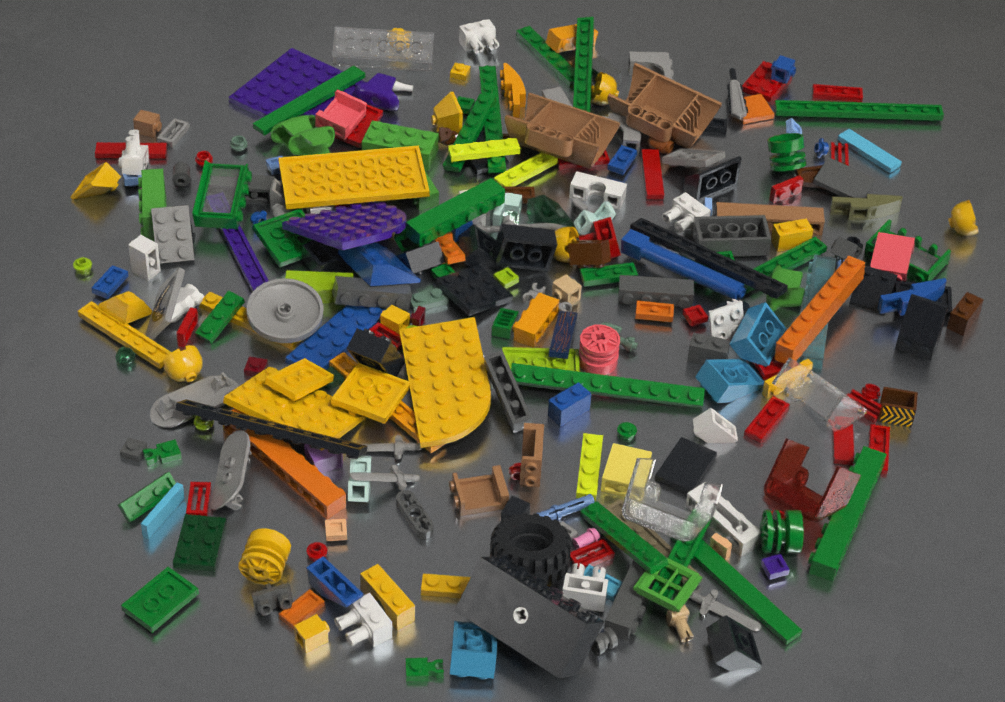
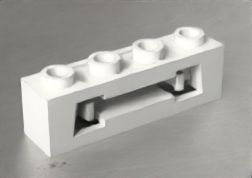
(728, 523)

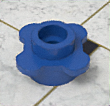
(821, 148)
(256, 216)

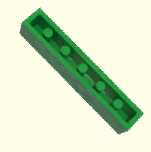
(455, 212)

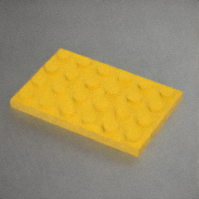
(309, 412)

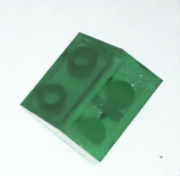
(545, 210)

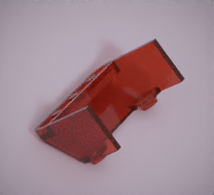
(788, 482)

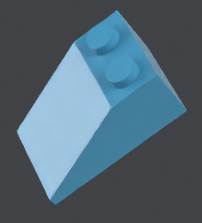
(728, 379)
(472, 651)

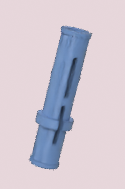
(557, 512)

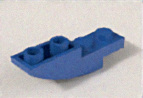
(899, 301)

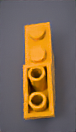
(513, 89)

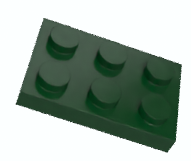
(199, 543)

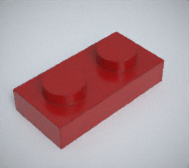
(786, 189)

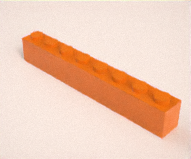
(820, 310)
(295, 472)

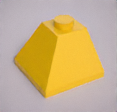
(448, 114)
(97, 182)
(126, 307)

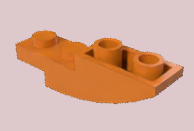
(450, 249)

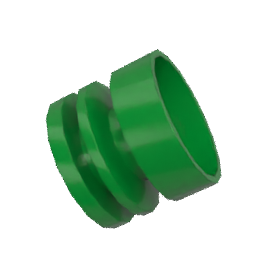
(786, 150)
(783, 531)

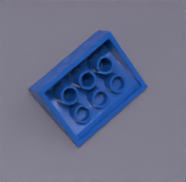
(378, 265)

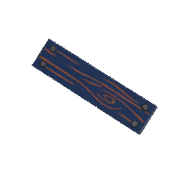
(563, 335)

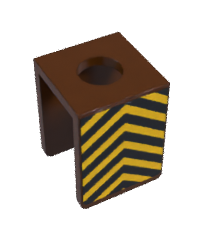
(898, 407)

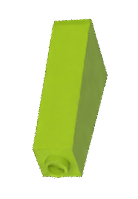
(320, 281)

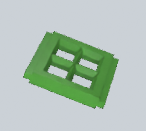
(683, 594)

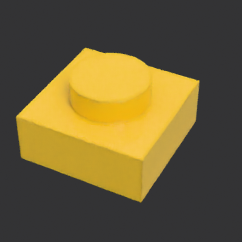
(460, 71)

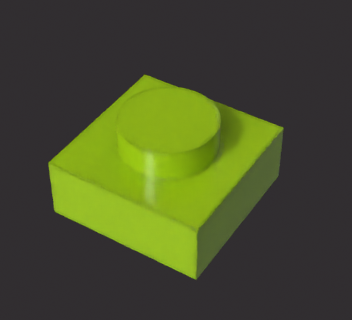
(506, 277)

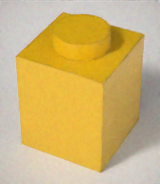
(395, 318)
(311, 633)

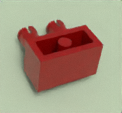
(604, 231)

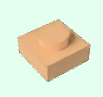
(336, 529)
(721, 545)

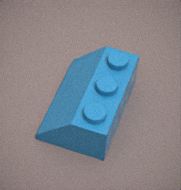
(758, 335)

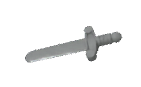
(399, 447)
(396, 476)
(709, 603)

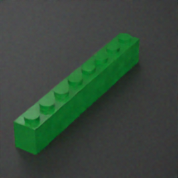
(843, 524)

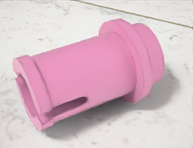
(586, 538)

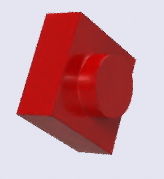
(695, 315)

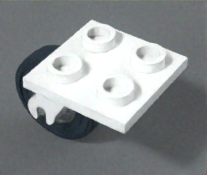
(727, 318)

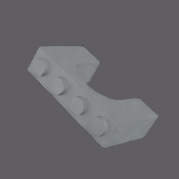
(654, 61)

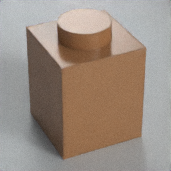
(147, 123)

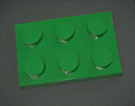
(160, 599)

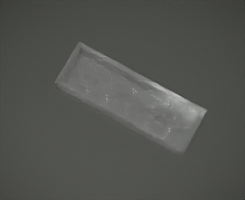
(383, 48)

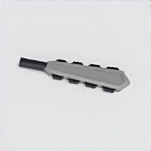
(736, 97)

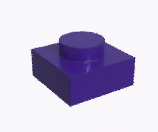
(775, 566)

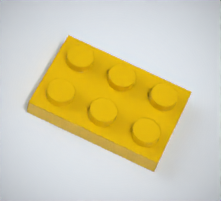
(299, 379)

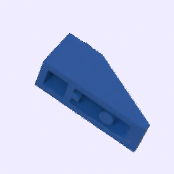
(332, 583)

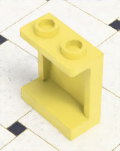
(620, 468)

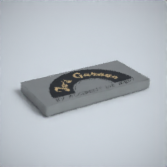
(165, 304)

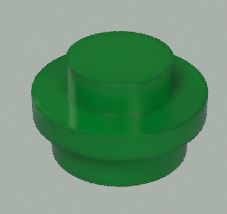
(626, 431)

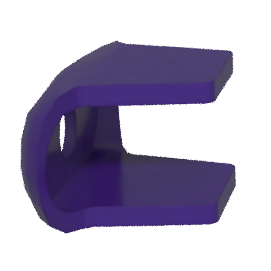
(379, 92)

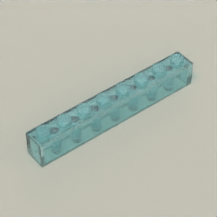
(821, 270)

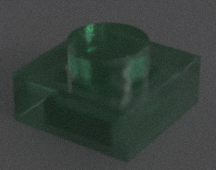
(338, 379)

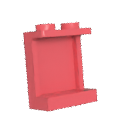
(342, 114)
(893, 254)

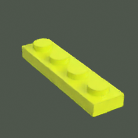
(484, 149)
(526, 170)
(589, 465)

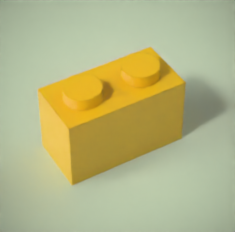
(790, 234)

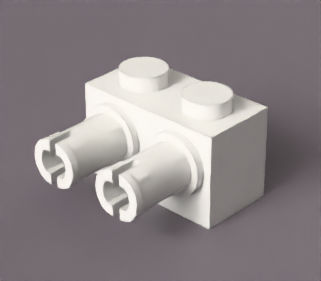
(478, 35)
(135, 156)
(684, 210)
(585, 589)
(370, 619)

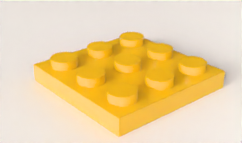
(371, 393)

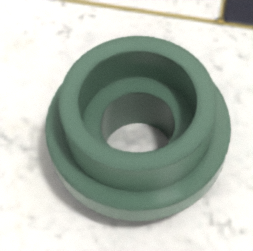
(238, 143)

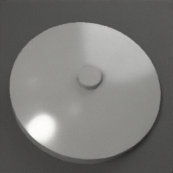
(285, 310)

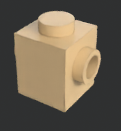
(566, 289)

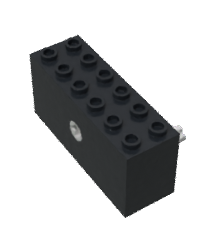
(529, 615)

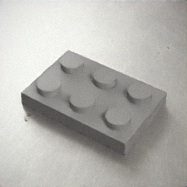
(693, 158)
(173, 233)

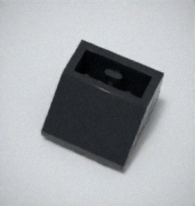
(323, 258)

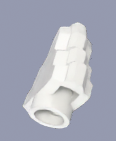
(188, 297)

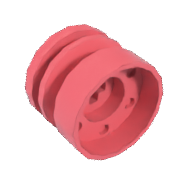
(599, 349)

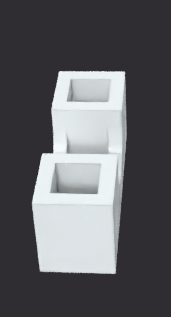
(585, 185)

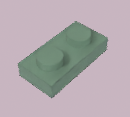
(429, 299)

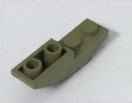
(867, 208)

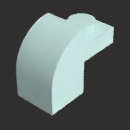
(512, 202)
(584, 222)
(359, 490)

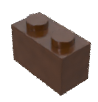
(589, 253)
(965, 313)

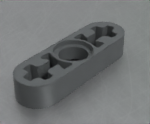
(414, 522)

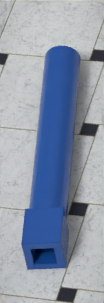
(638, 246)

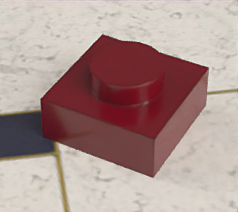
(418, 318)
(255, 366)

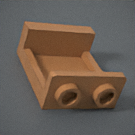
(532, 446)
(480, 493)

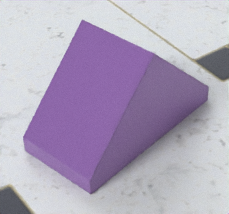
(323, 459)

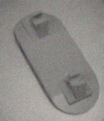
(206, 391)
(231, 471)

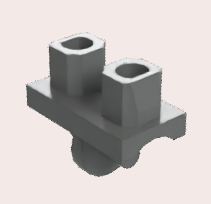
(272, 598)

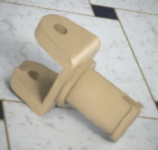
(679, 621)

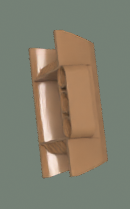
(664, 108)
(562, 131)

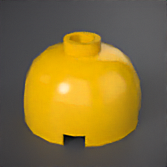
(604, 85)
(963, 219)
(564, 236)
(183, 365)

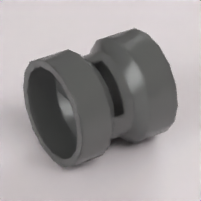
(605, 640)

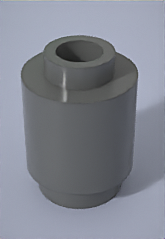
(181, 174)

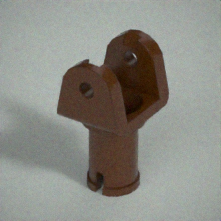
(446, 136)

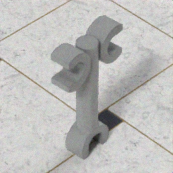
(564, 306)

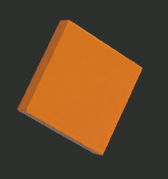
(757, 109)

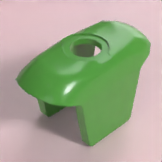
(286, 129)
(312, 141)
(794, 293)

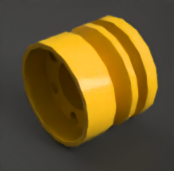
(264, 556)

